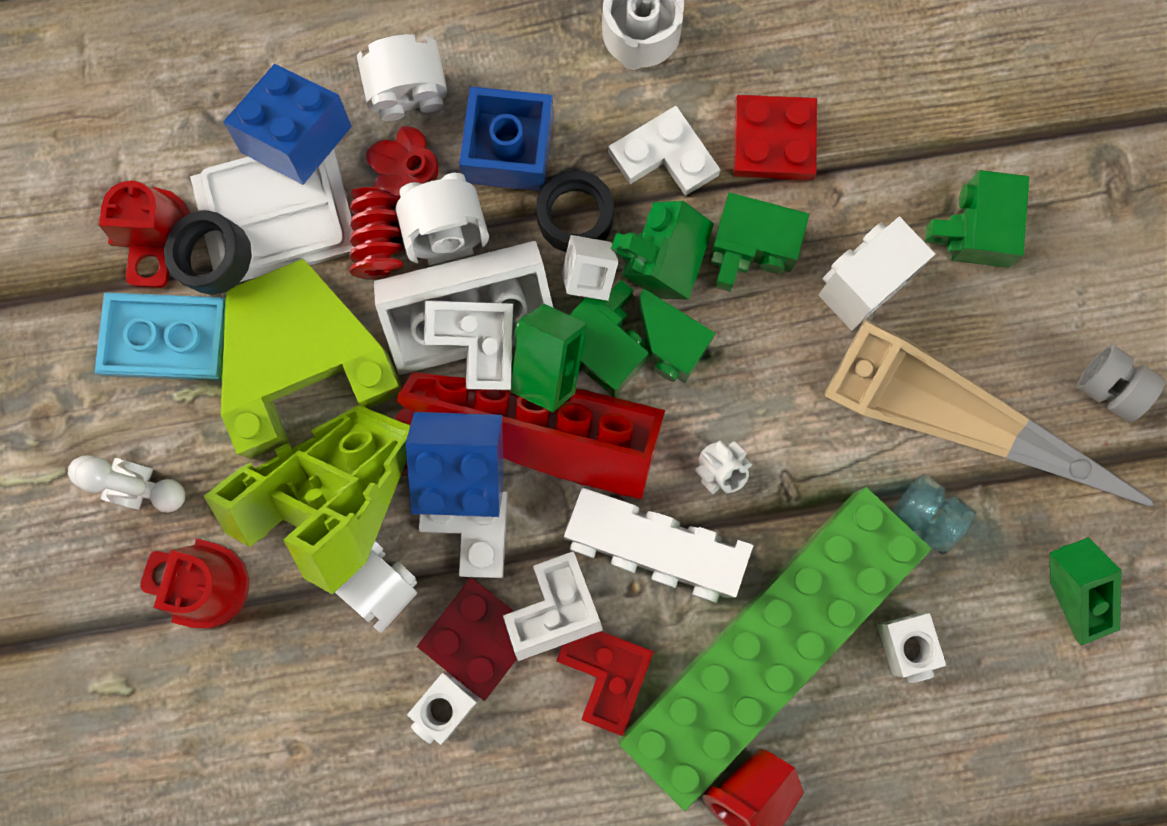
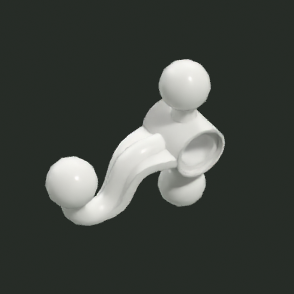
(125, 483)

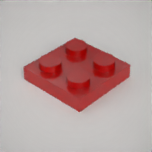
(775, 137)

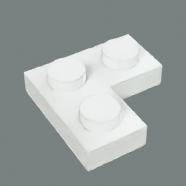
(667, 142)
(485, 332)
(481, 540)
(562, 617)

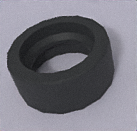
(563, 184)
(185, 236)

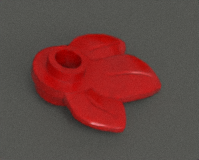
(398, 159)

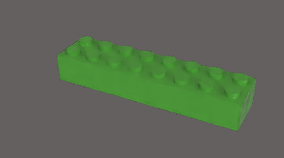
(773, 647)

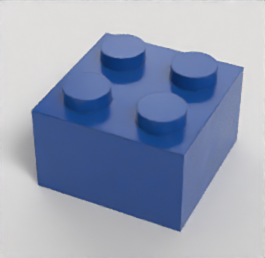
(288, 123)
(507, 138)
(455, 464)

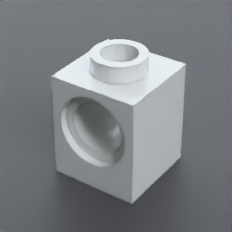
(589, 268)
(893, 637)
(456, 694)

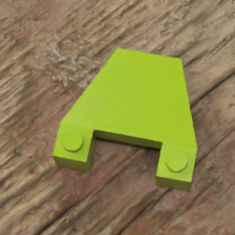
(286, 336)
(327, 488)

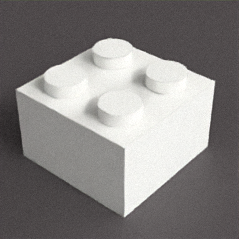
(874, 271)

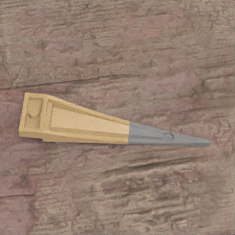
(909, 387)

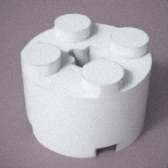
(642, 30)
(402, 76)
(441, 219)
(379, 589)

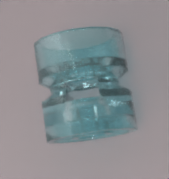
(921, 504)

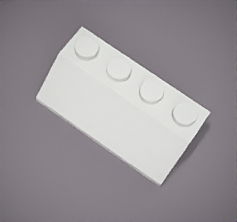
(500, 276)

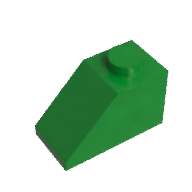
(672, 337)
(1087, 589)

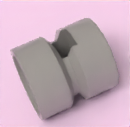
(1133, 392)

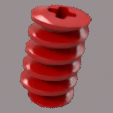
(373, 233)

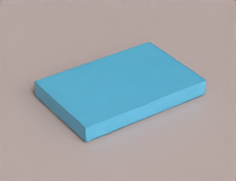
(161, 337)

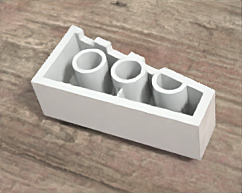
(658, 545)

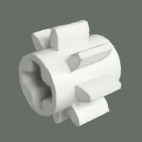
(723, 467)

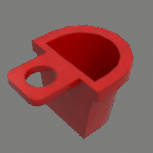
(141, 220)
(200, 584)
(757, 793)

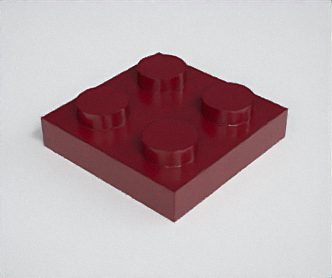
(472, 639)

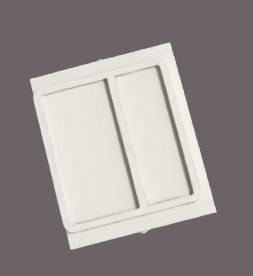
(277, 213)

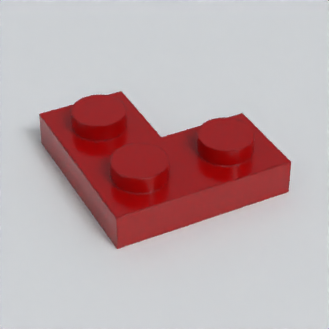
(619, 674)

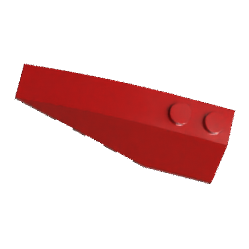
(584, 441)

